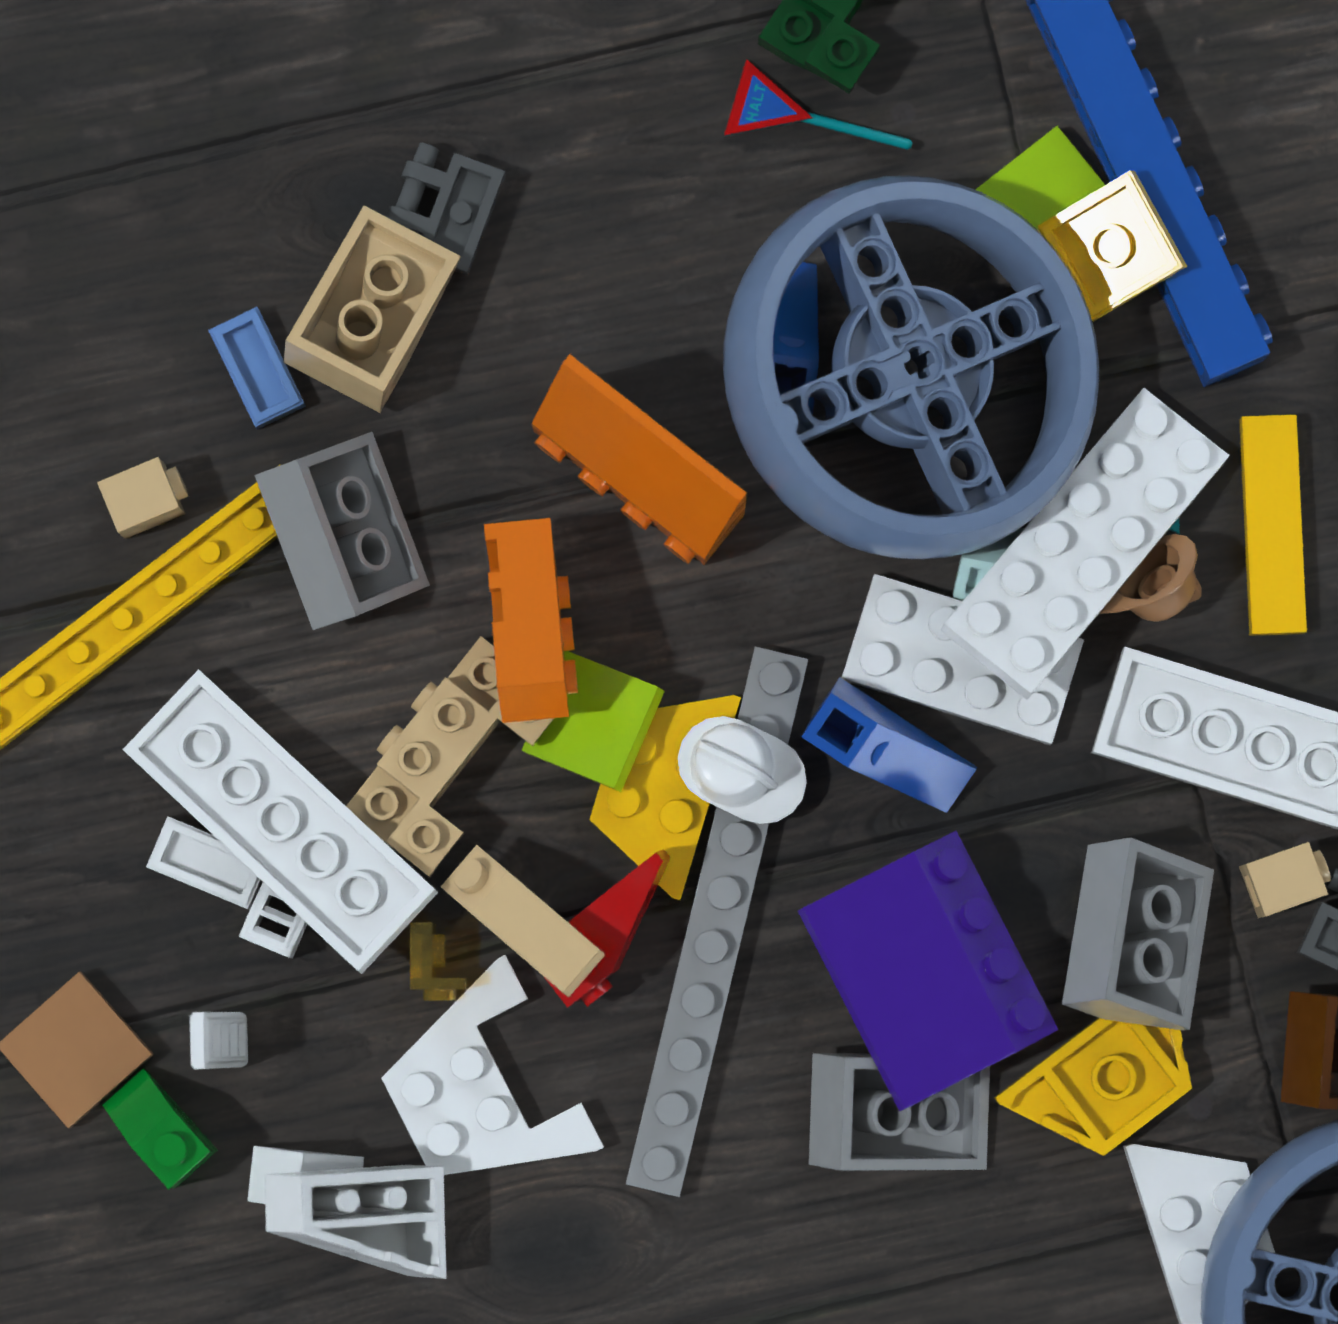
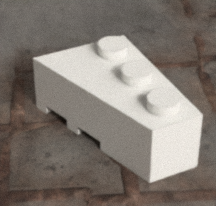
(367, 1214)

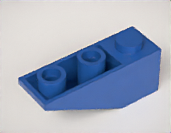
(797, 332)
(887, 747)

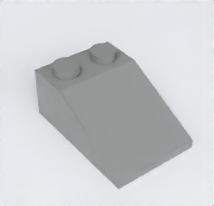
(862, 1129)

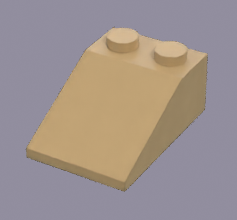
(370, 309)

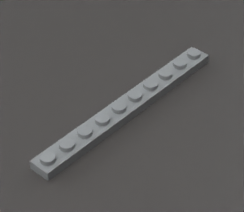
(710, 950)

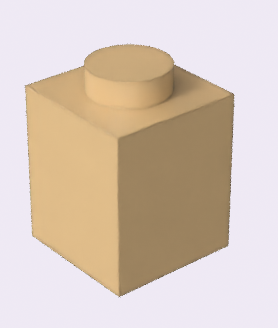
(143, 497)
(1286, 879)

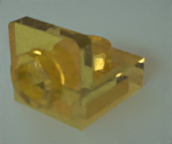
(426, 954)

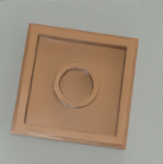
(75, 1050)

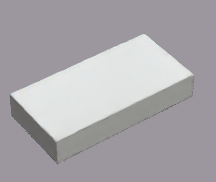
(203, 863)

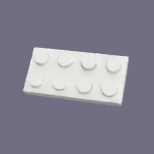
(910, 658)

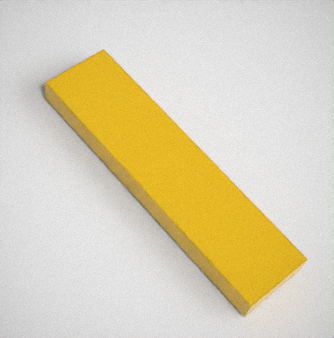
(1273, 525)

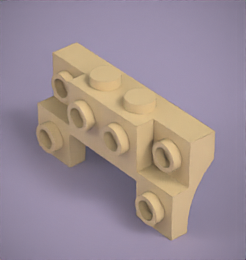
(429, 756)

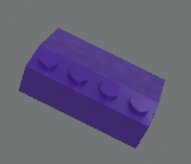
(927, 970)

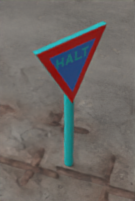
(764, 105)

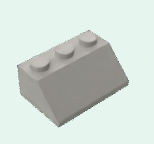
(342, 531)
(1138, 935)

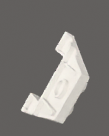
(459, 1099)

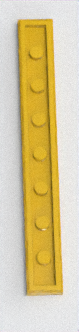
(133, 612)

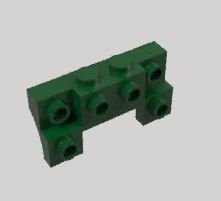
(820, 40)

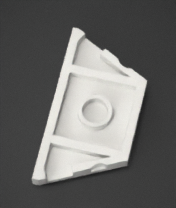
(1183, 1206)

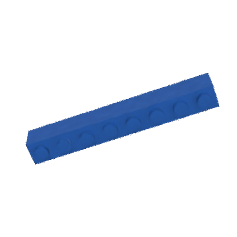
(1129, 134)

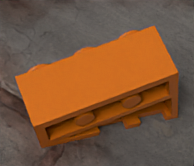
(528, 621)

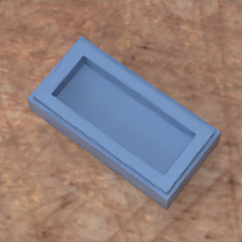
(257, 368)

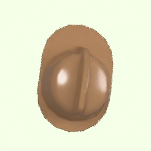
(1161, 583)

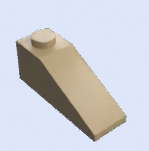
(522, 921)

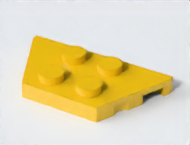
(655, 804)
(1103, 1083)

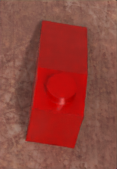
(612, 924)

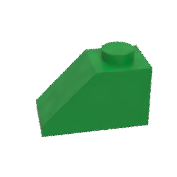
(158, 1129)

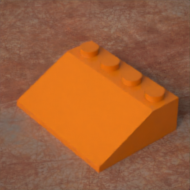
(638, 463)

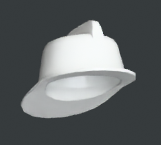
(742, 770)

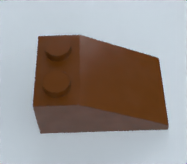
(1311, 1051)

